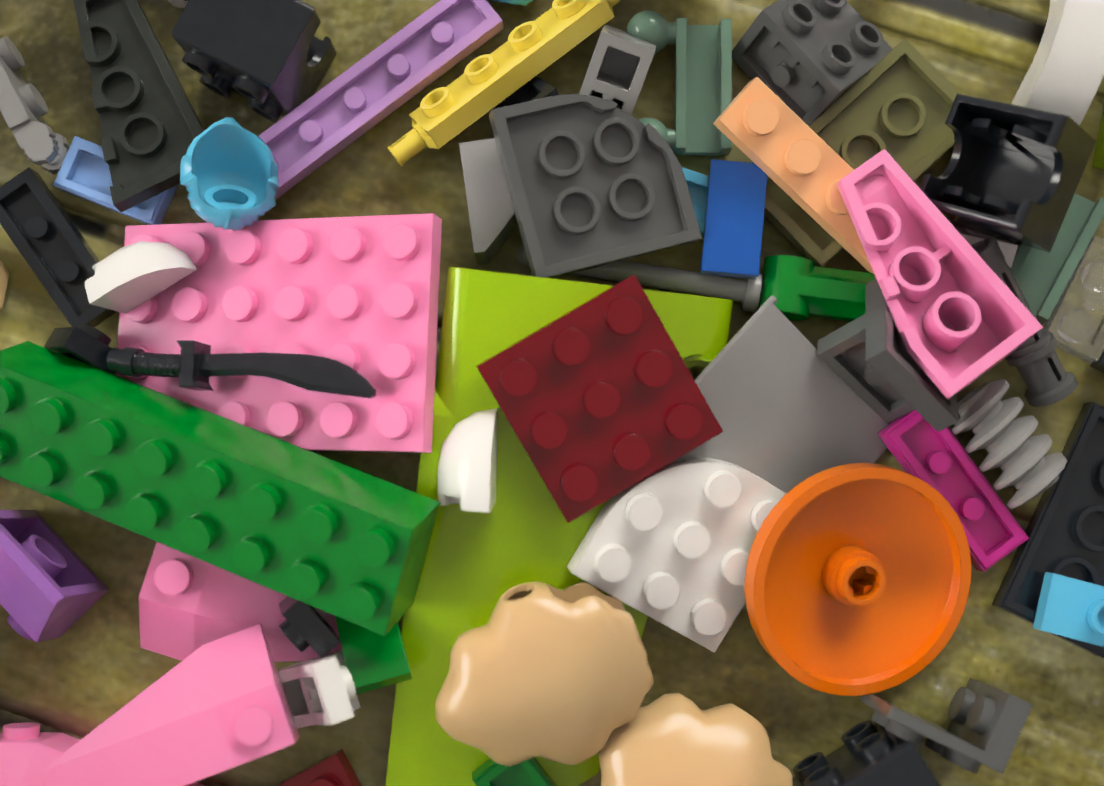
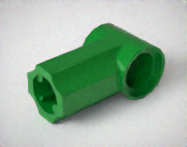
(813, 290)

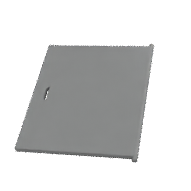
(783, 406)

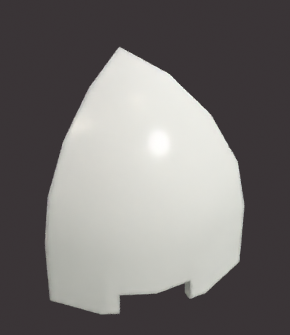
(136, 275)
(470, 463)

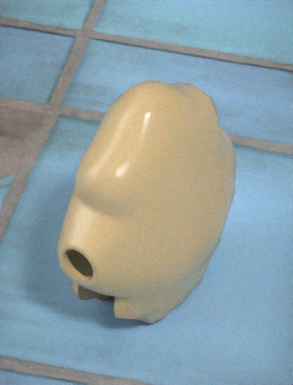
(545, 676)
(690, 746)

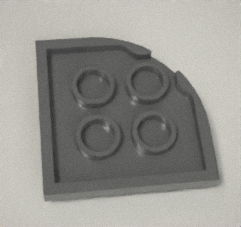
(590, 184)

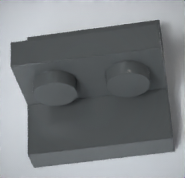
(879, 369)

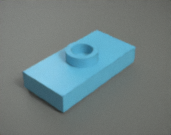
(1071, 609)

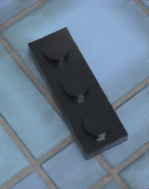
(51, 246)

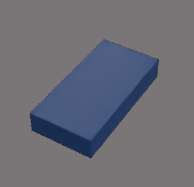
(733, 220)

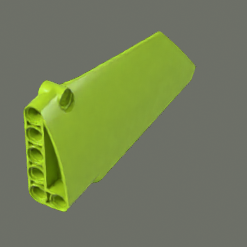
(525, 534)

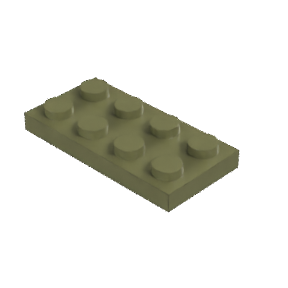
(891, 108)

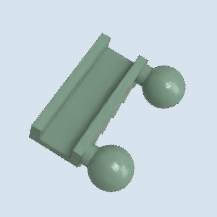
(700, 80)
(1046, 274)

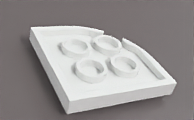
(679, 545)

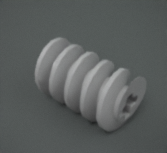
(1008, 441)

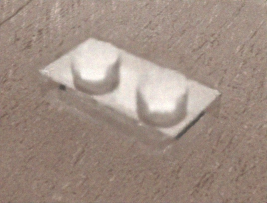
(1079, 313)

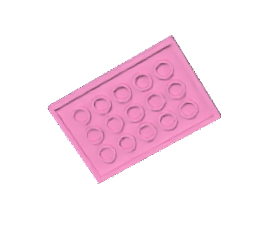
(310, 287)

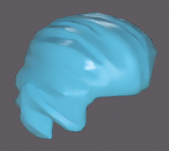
(229, 175)

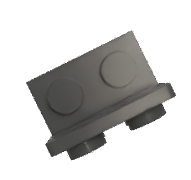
(809, 52)
(980, 731)

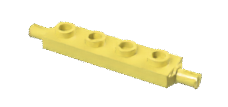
(499, 74)

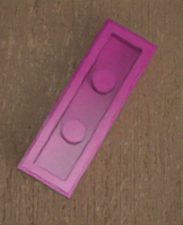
(950, 470)

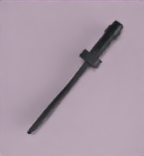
(197, 364)

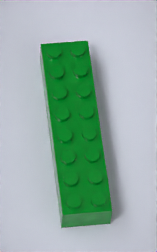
(213, 487)

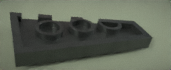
(138, 100)

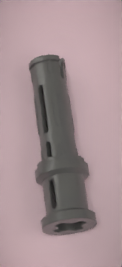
(1036, 358)

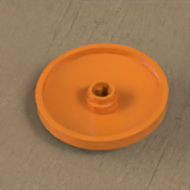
(858, 579)

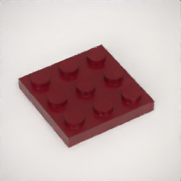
(600, 398)

